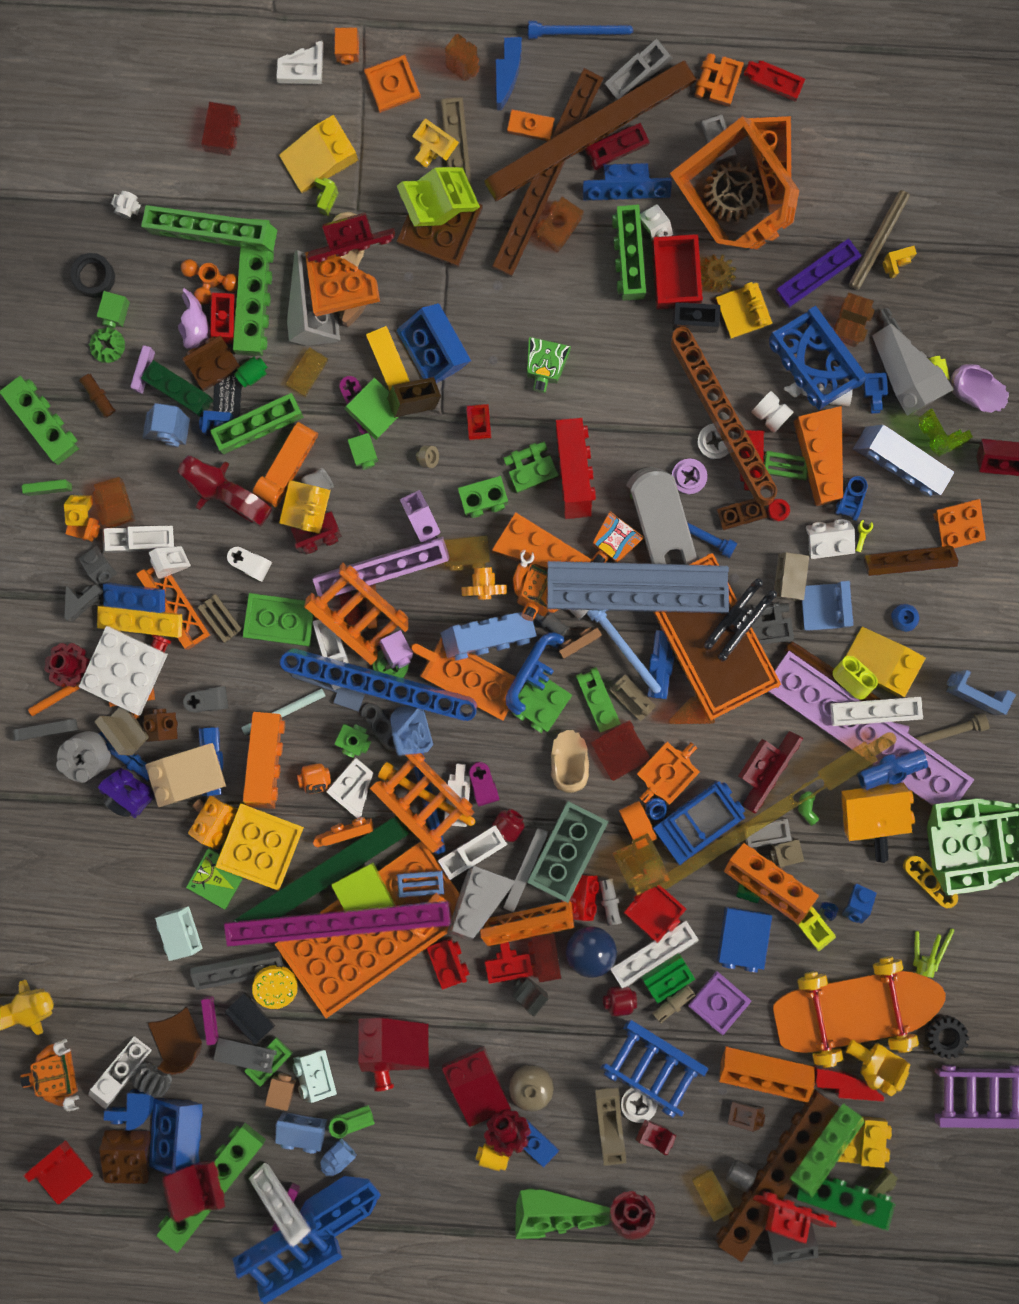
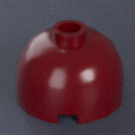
(632, 1215)

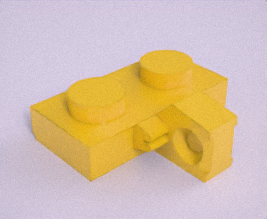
(433, 143)

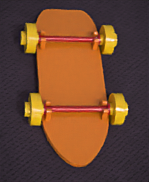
(858, 1009)

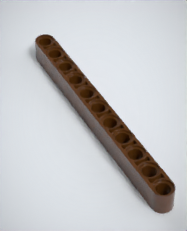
(589, 131)

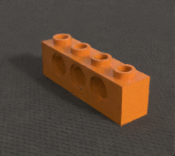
(771, 883)

